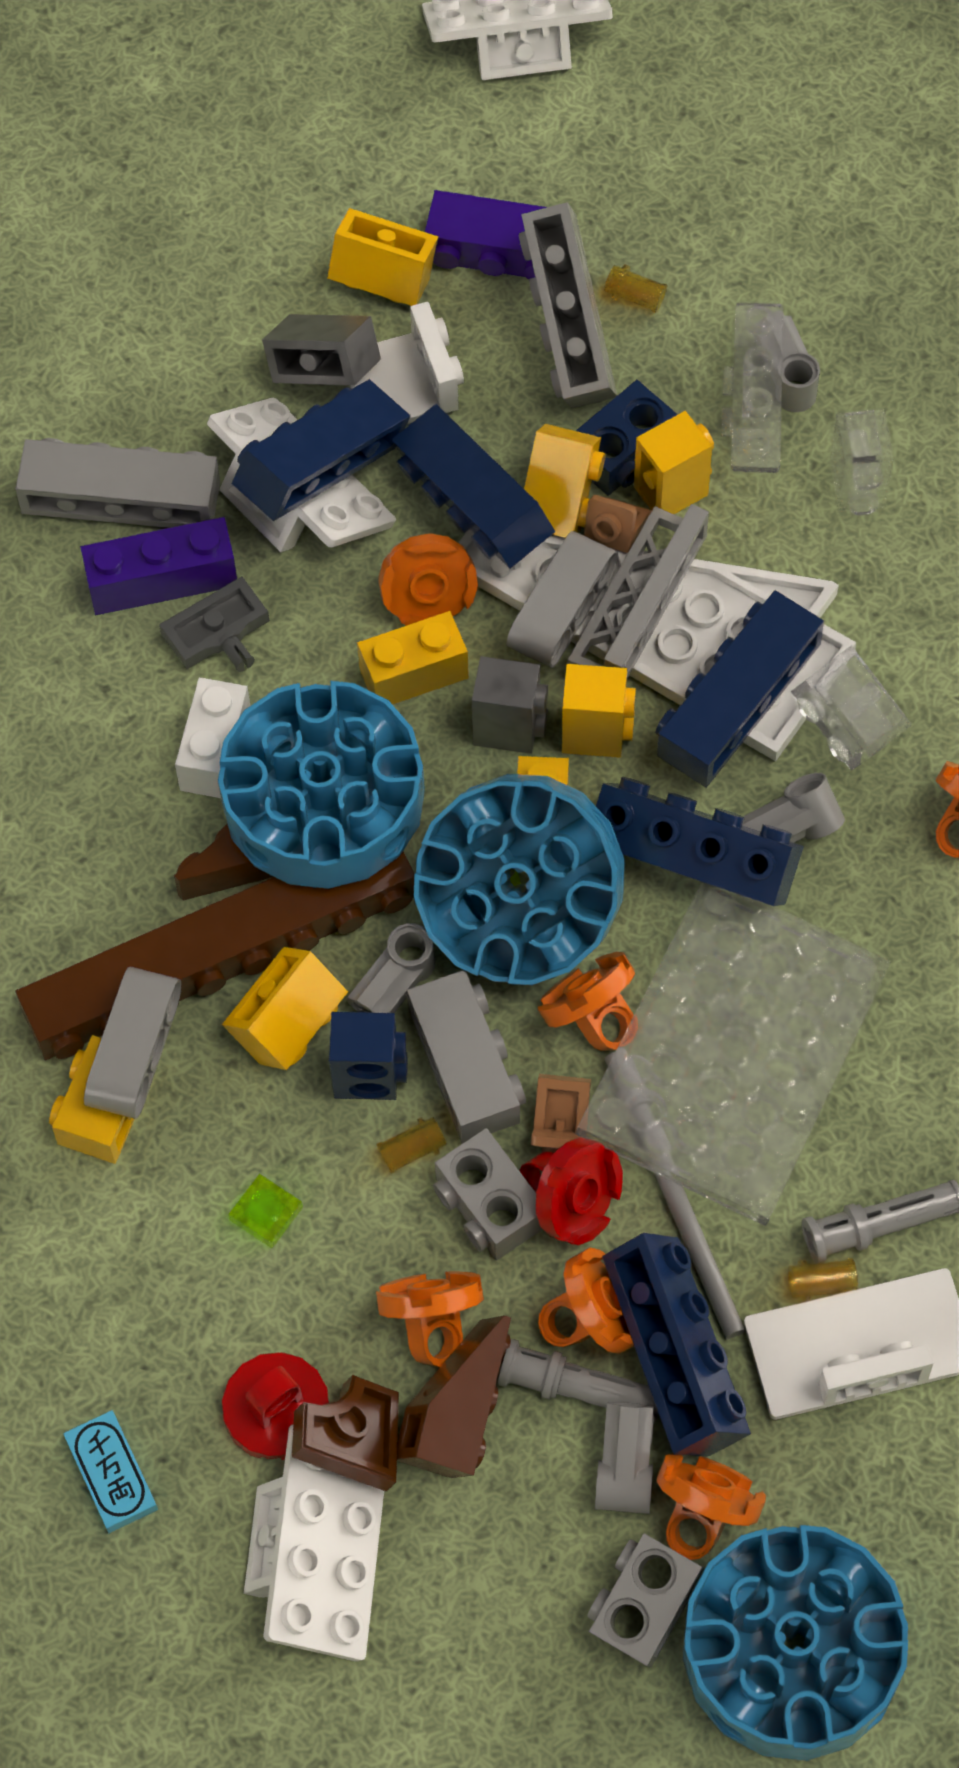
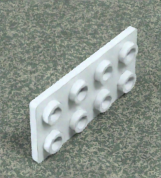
(514, 34)
(335, 516)
(856, 1343)
(315, 1558)

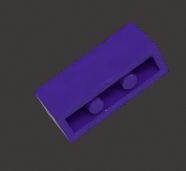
(479, 233)
(159, 565)

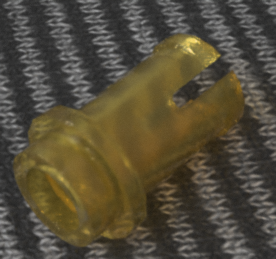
(635, 288)
(412, 1144)
(822, 1278)

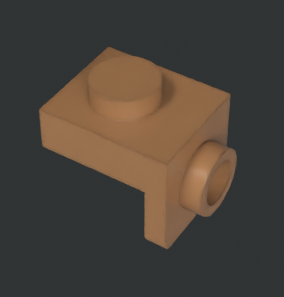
(614, 522)
(559, 1110)

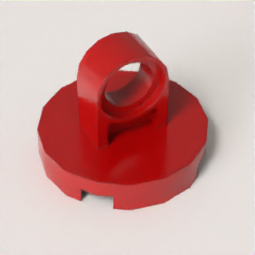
(574, 1189)
(263, 1400)

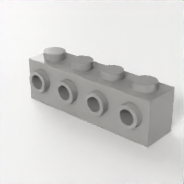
(568, 304)
(117, 483)

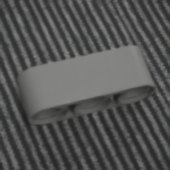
(562, 599)
(132, 1042)

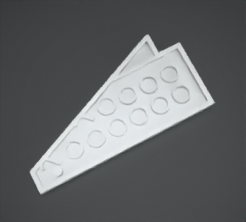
(693, 627)

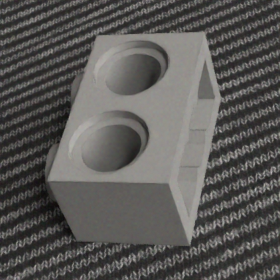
(500, 1190)
(658, 1606)

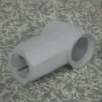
(797, 366)
(805, 809)
(390, 977)
(625, 1471)

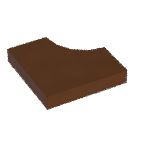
(351, 1435)

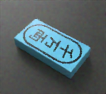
(110, 1471)

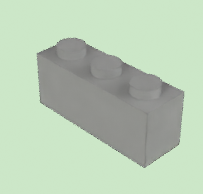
(465, 1055)

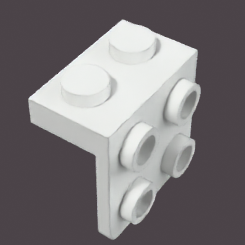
(418, 367)

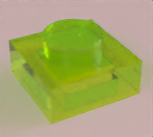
(265, 1210)

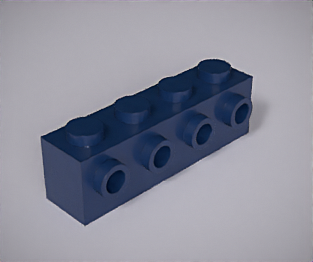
(319, 449)
(473, 487)
(738, 687)
(701, 844)
(677, 1345)

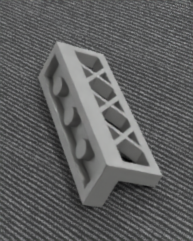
(648, 601)

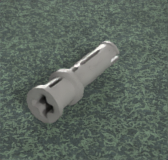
(860, 1225)
(555, 1376)

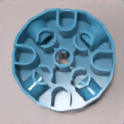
(321, 784)
(510, 929)
(785, 1586)

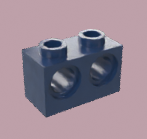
(618, 433)
(366, 1055)

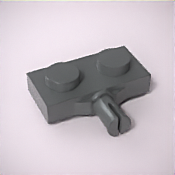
(216, 626)

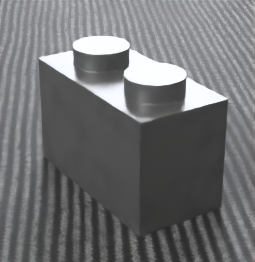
(321, 349)
(508, 705)

